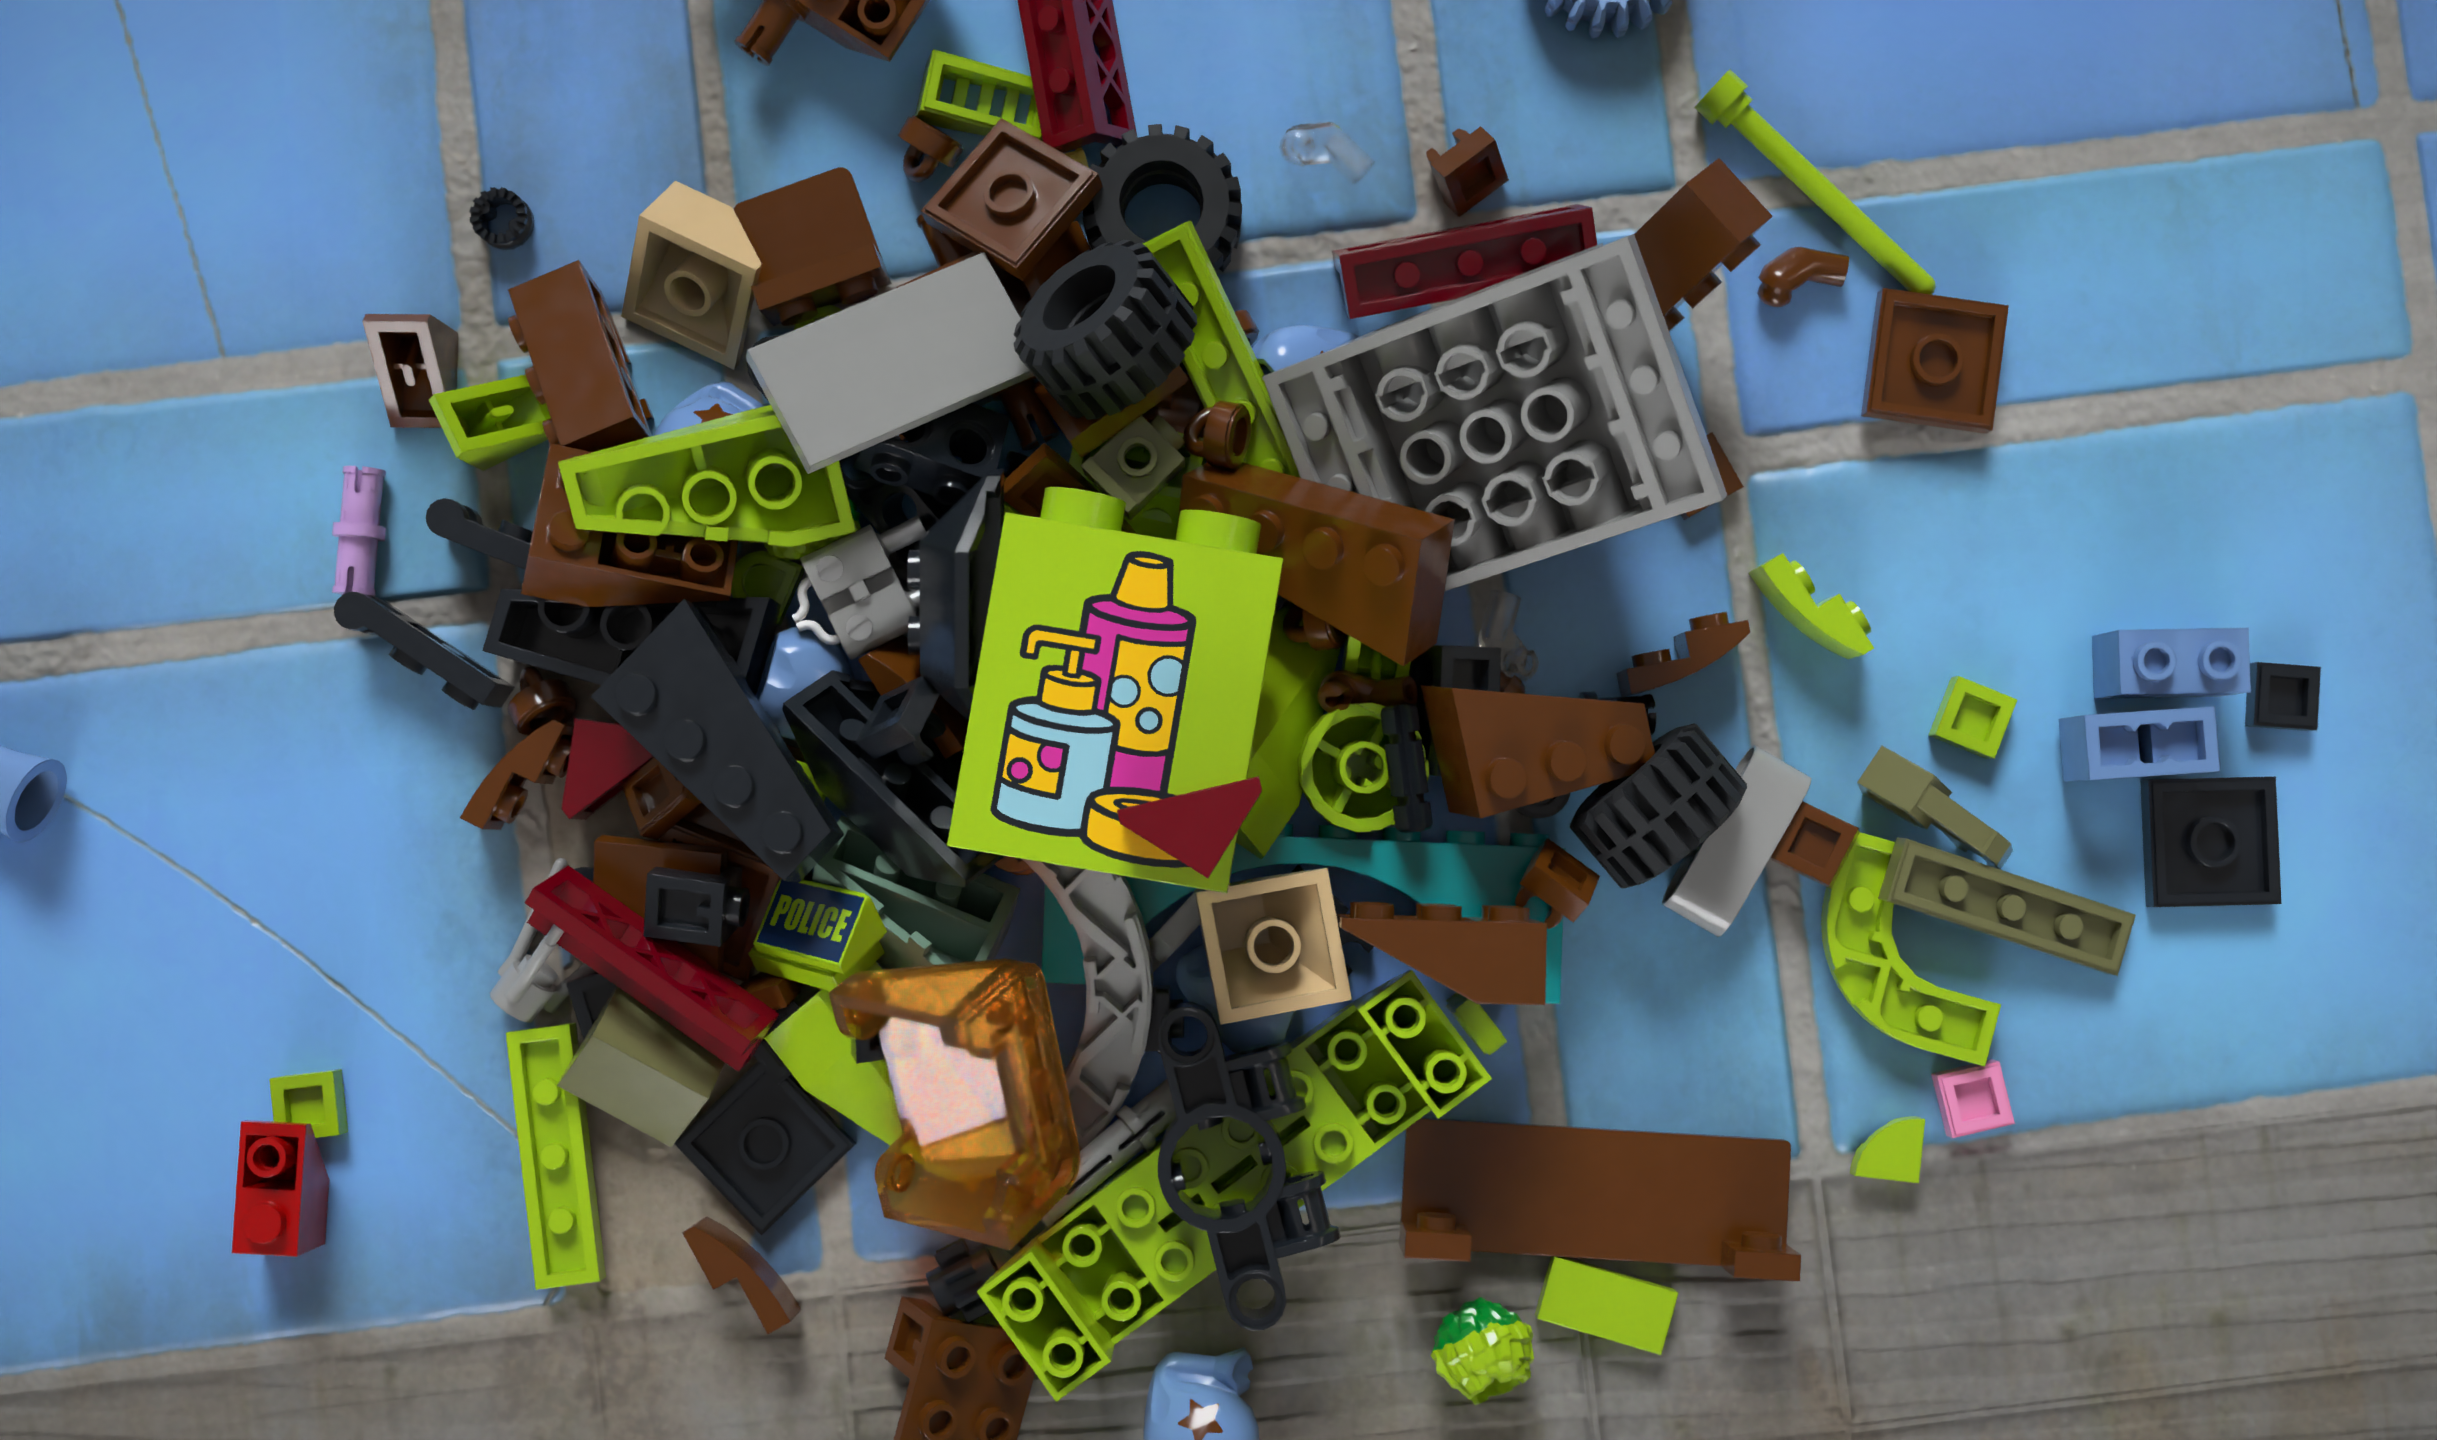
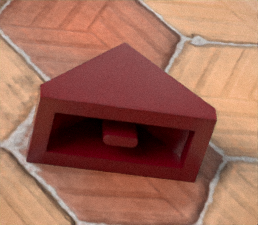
(598, 765)
(1195, 824)

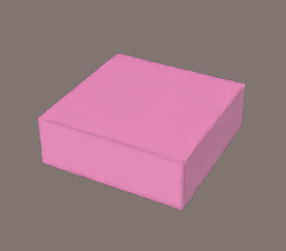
(1972, 1099)

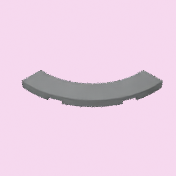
(1117, 990)

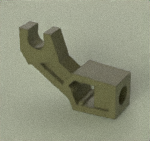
(1926, 801)

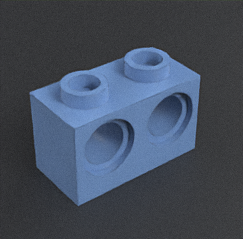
(2171, 663)
(2139, 744)

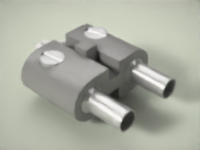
(860, 588)

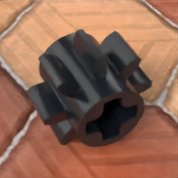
(959, 1278)

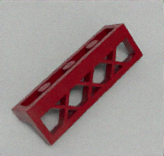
(1070, 76)
(1458, 259)
(650, 969)

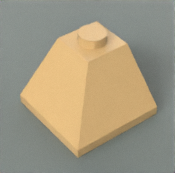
(693, 274)
(1273, 945)

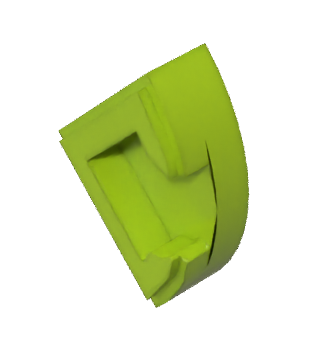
(1892, 1151)

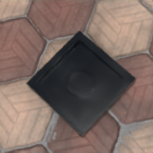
(2210, 842)
(764, 1145)

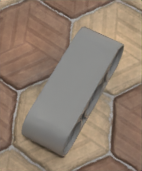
(1725, 867)

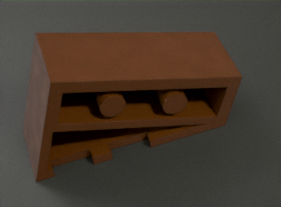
(1696, 234)
(577, 361)
(1528, 748)

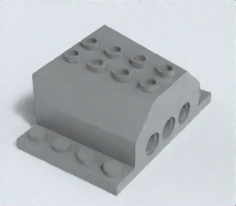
(1515, 410)

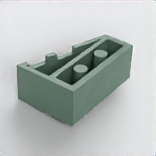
(922, 917)

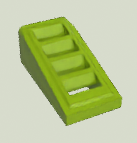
(965, 72)

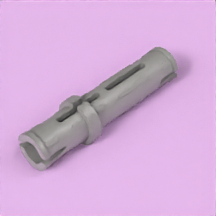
(1117, 1145)

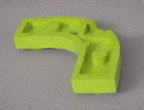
(1876, 979)

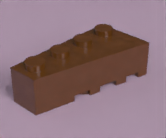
(1344, 554)

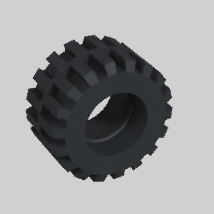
(1172, 161)
(1105, 329)
(1661, 810)

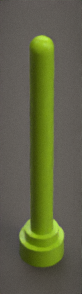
(1730, 105)

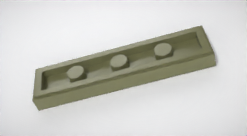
(2006, 906)

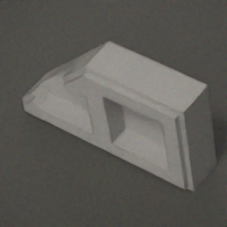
(1174, 932)

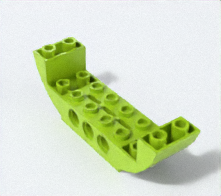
(1131, 1255)

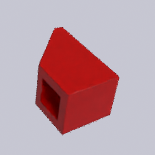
(279, 1190)

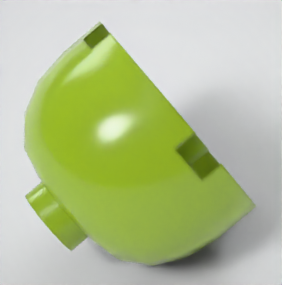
(1347, 770)

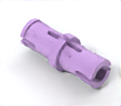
(359, 530)

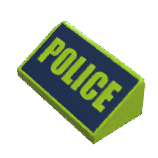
(819, 925)

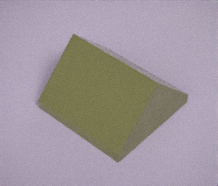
(642, 1069)

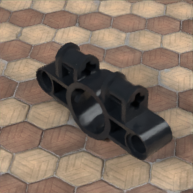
(1253, 1234)

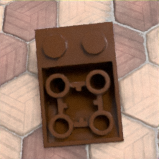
(617, 567)
(1481, 958)

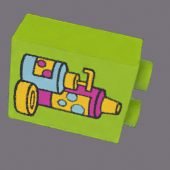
(1112, 683)

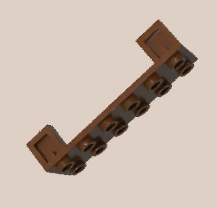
(1597, 1195)
(962, 1376)

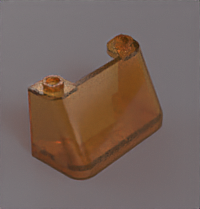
(975, 1095)

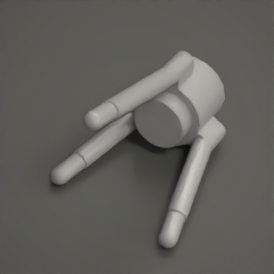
(526, 979)

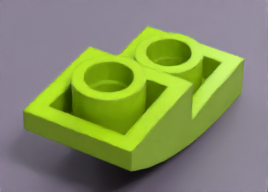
(1830, 623)

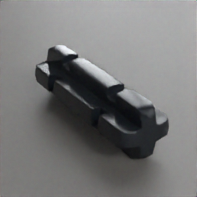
(1406, 768)

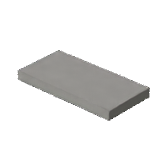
(891, 362)

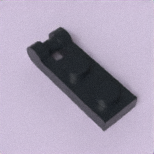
(465, 527)
(422, 649)

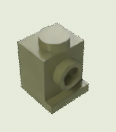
(1137, 487)

